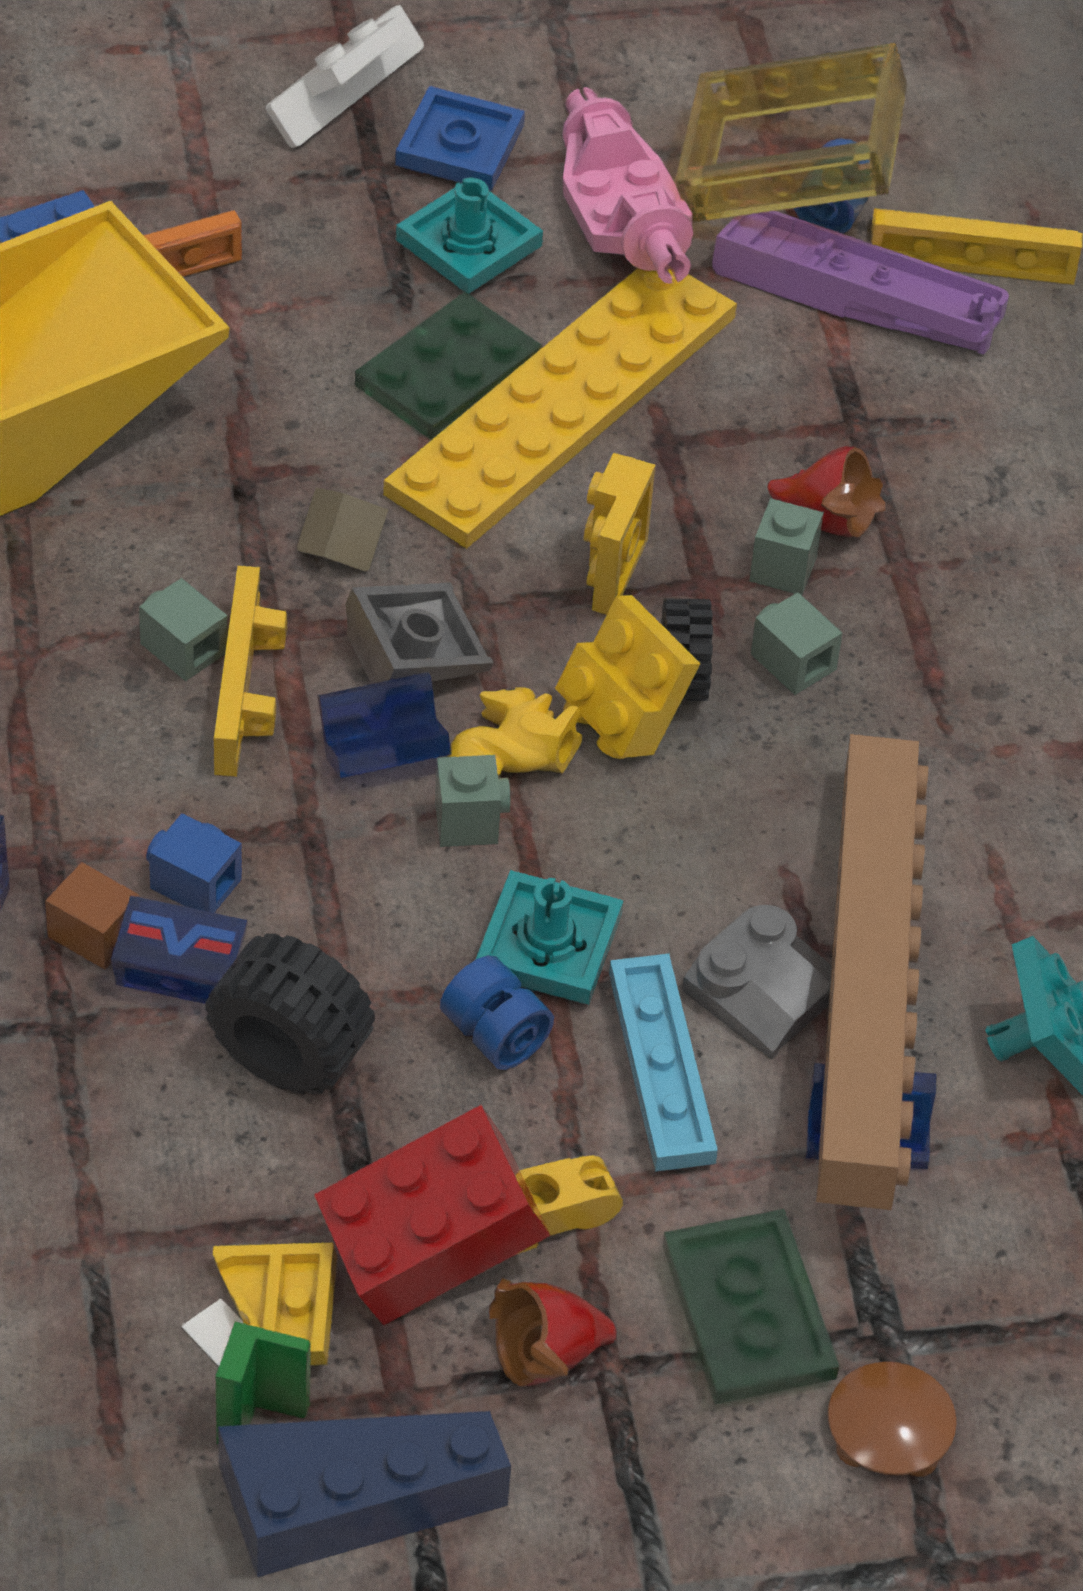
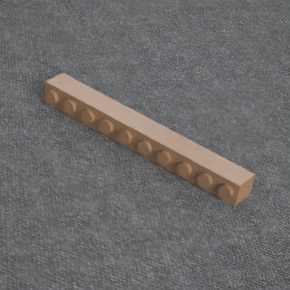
(871, 976)

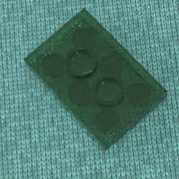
(445, 364)
(750, 1306)

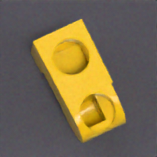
(573, 1193)

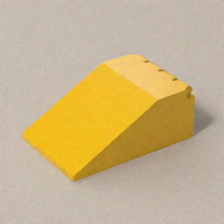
(86, 342)

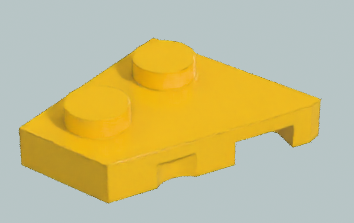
(283, 1289)

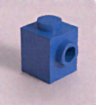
(194, 864)

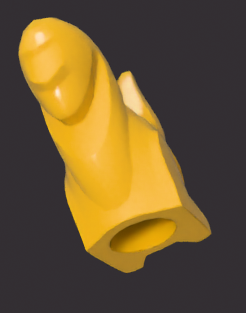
(526, 733)

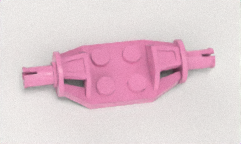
(623, 189)

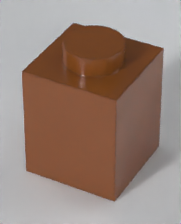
(88, 914)

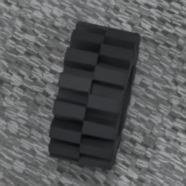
(692, 627)

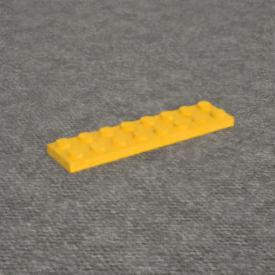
(557, 403)

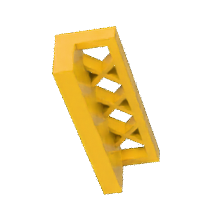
(980, 245)

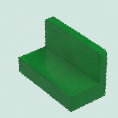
(261, 1372)

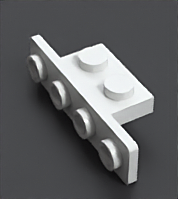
(344, 75)

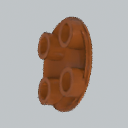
(891, 1419)

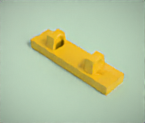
(240, 711)

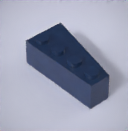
(357, 1481)

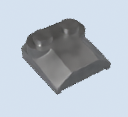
(412, 632)
(761, 978)

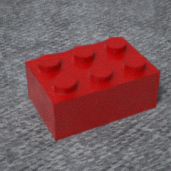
(431, 1215)

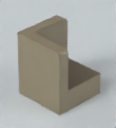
(342, 529)

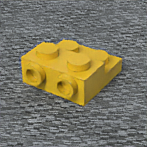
(617, 526)
(628, 680)

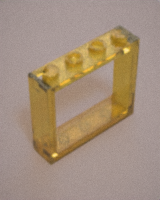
(799, 176)

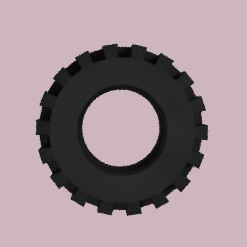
(290, 1014)

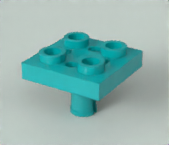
(476, 225)
(549, 926)
(1051, 1013)

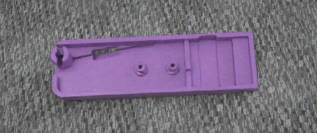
(858, 279)

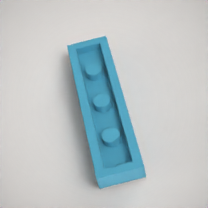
(662, 1062)

